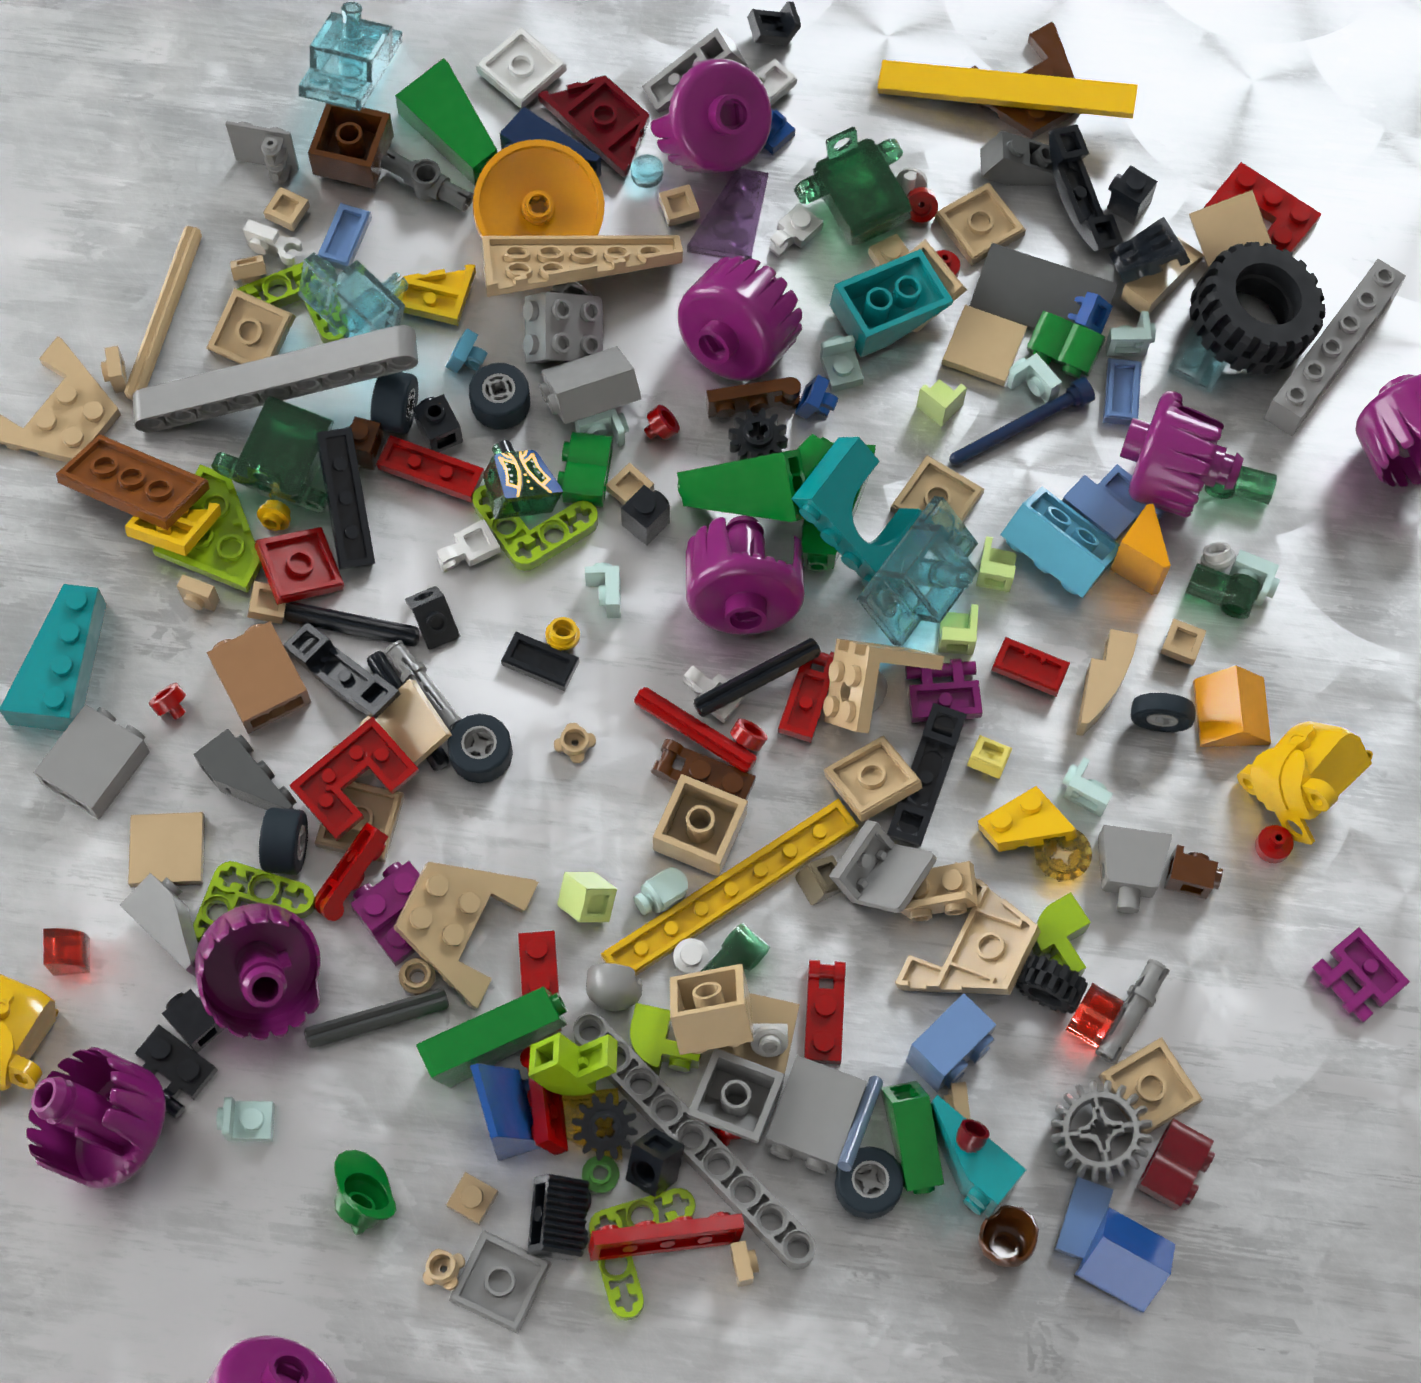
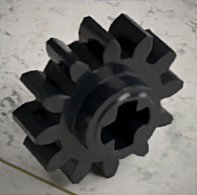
(745, 435)
(619, 1125)

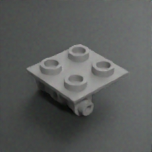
(265, 147)

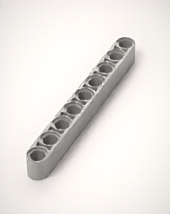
(277, 376)
(710, 1149)

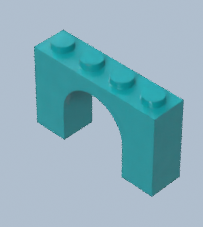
(828, 501)

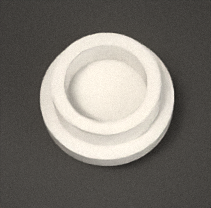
(1218, 556)
(691, 956)

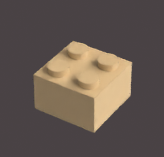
(700, 825)
(711, 1009)

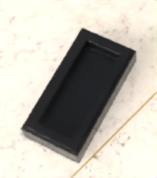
(540, 661)

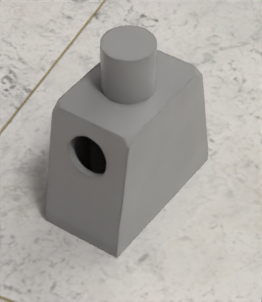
(1131, 863)

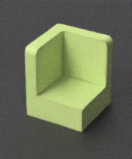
(941, 401)
(996, 567)
(959, 632)
(587, 897)

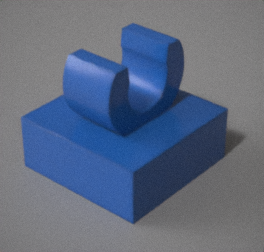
(780, 133)
(1093, 312)
(816, 399)

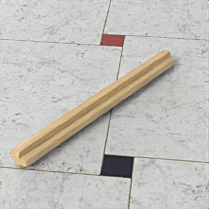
(163, 311)

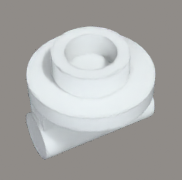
(911, 178)
(770, 1039)

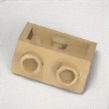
(944, 890)

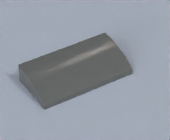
(1025, 285)

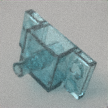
(348, 58)
(353, 299)
(921, 573)

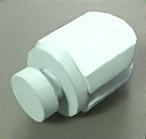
(662, 891)

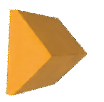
(1143, 553)
(1231, 709)

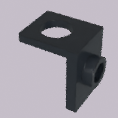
(433, 617)

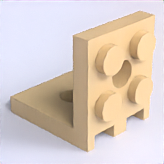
(855, 677)

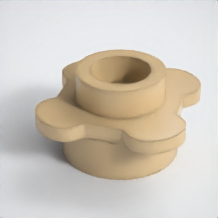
(574, 732)
(439, 1259)

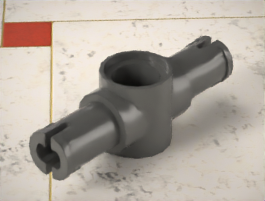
(437, 189)

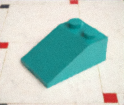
(889, 301)
(981, 1176)

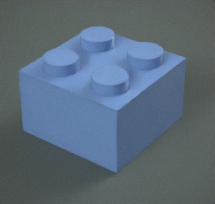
(950, 1043)

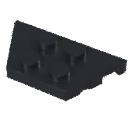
(1148, 252)

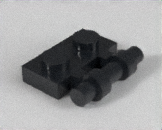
(176, 1063)

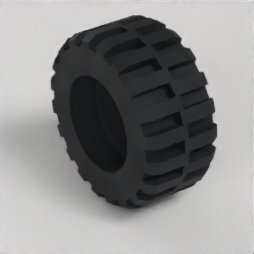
(1277, 281)

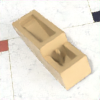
(1151, 290)
(1105, 678)

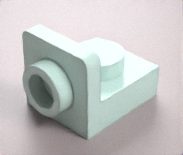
(1131, 340)
(840, 363)
(1038, 375)
(603, 423)
(1261, 570)
(609, 584)
(1086, 793)
(246, 1120)

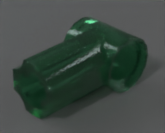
(1250, 485)
(1233, 593)
(739, 947)

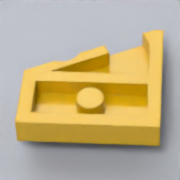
(438, 294)
(181, 535)
(1025, 822)

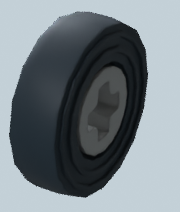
(1163, 712)

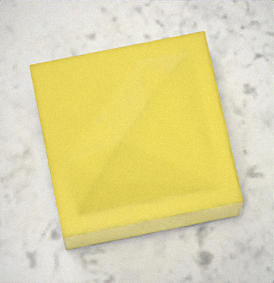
(989, 757)

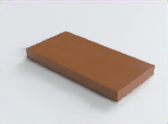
(133, 481)

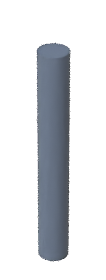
(860, 1123)

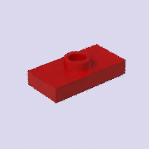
(1030, 666)

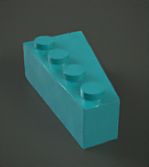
(59, 664)

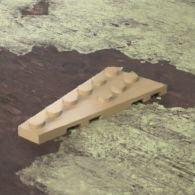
(545, 261)

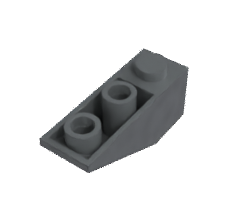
(1016, 161)
(237, 774)

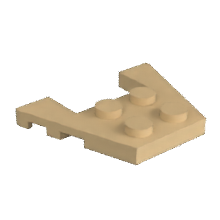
(70, 415)
(445, 912)
(985, 954)

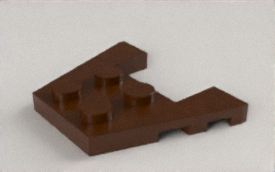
(1055, 63)

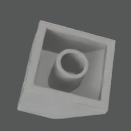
(736, 1095)

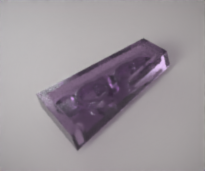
(734, 218)

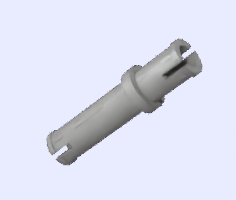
(399, 656)
(1138, 1000)

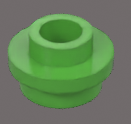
(605, 1185)

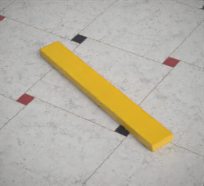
(1008, 89)
(733, 888)

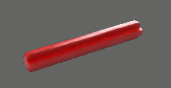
(695, 730)

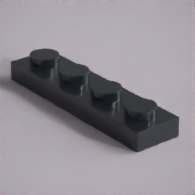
(345, 498)

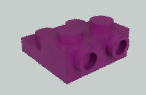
(381, 905)

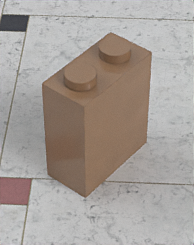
(258, 676)

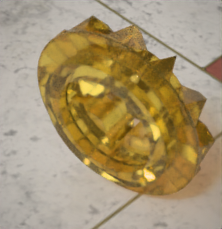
(1077, 861)

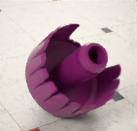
(715, 118)
(739, 319)
(1392, 415)
(1177, 456)
(733, 582)
(258, 971)
(96, 1119)
(271, 1361)

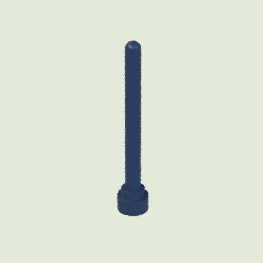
(1079, 393)

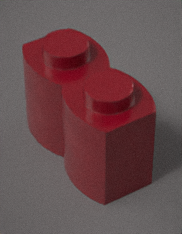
(1176, 1164)

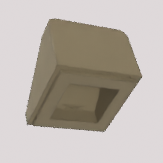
(815, 880)

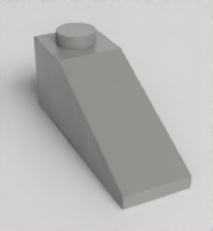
(713, 46)
(164, 918)

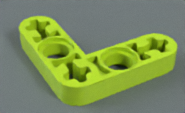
(283, 278)
(526, 538)
(234, 895)
(621, 1215)

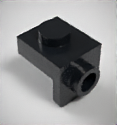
(774, 26)

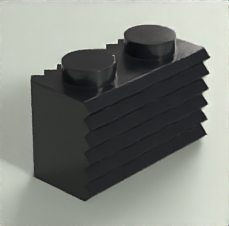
(559, 1217)

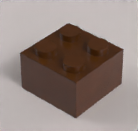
(351, 144)

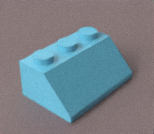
(1060, 541)

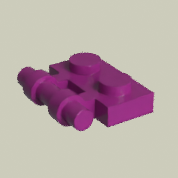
(957, 695)
(1368, 967)

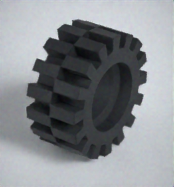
(1051, 984)

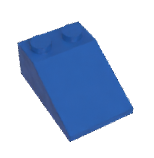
(505, 1109)

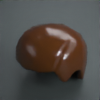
(1008, 1236)

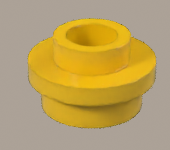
(274, 515)
(565, 627)

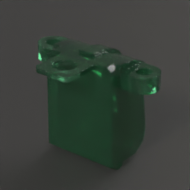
(858, 186)
(280, 455)

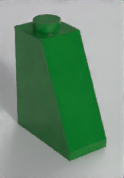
(913, 1136)

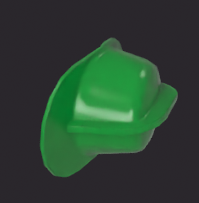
(362, 1191)

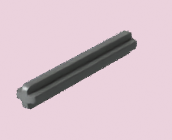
(376, 1018)

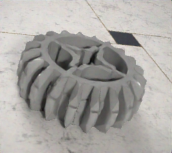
(1119, 1128)

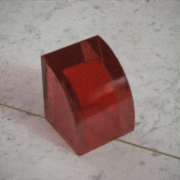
(66, 951)
(1095, 1015)

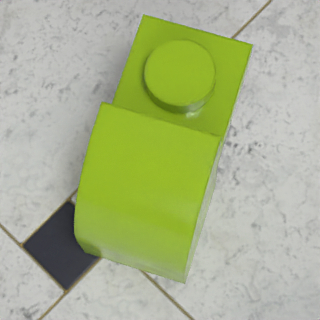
(1058, 926)
(650, 1040)
(570, 1068)

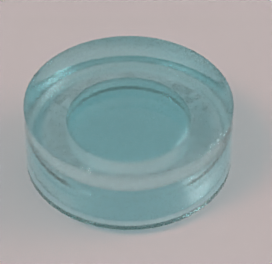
(647, 171)

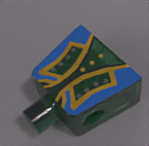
(519, 483)

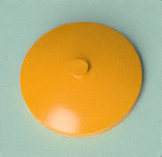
(538, 192)

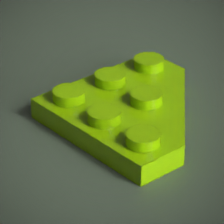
(228, 547)

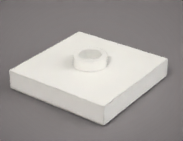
(521, 68)

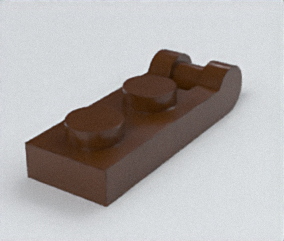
(753, 396)
(702, 769)

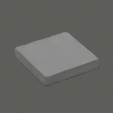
(500, 1282)

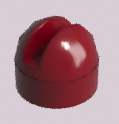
(972, 1135)

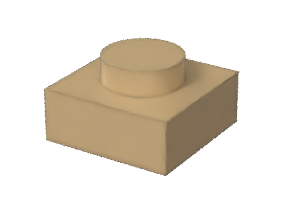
(679, 205)
(286, 209)
(887, 250)
(248, 268)
(114, 369)
(627, 483)
(197, 593)
(263, 604)
(1183, 642)
(958, 1098)
(472, 1198)
(744, 1263)

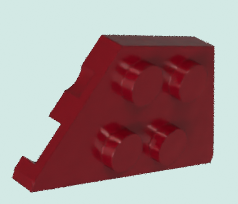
(601, 118)

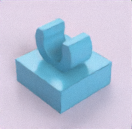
(466, 353)

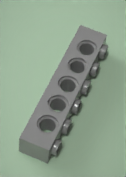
(1334, 347)

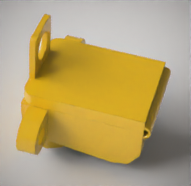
(1305, 773)
(24, 1023)

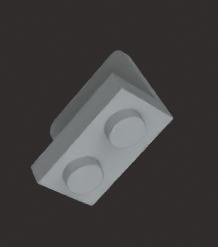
(562, 326)
(879, 871)

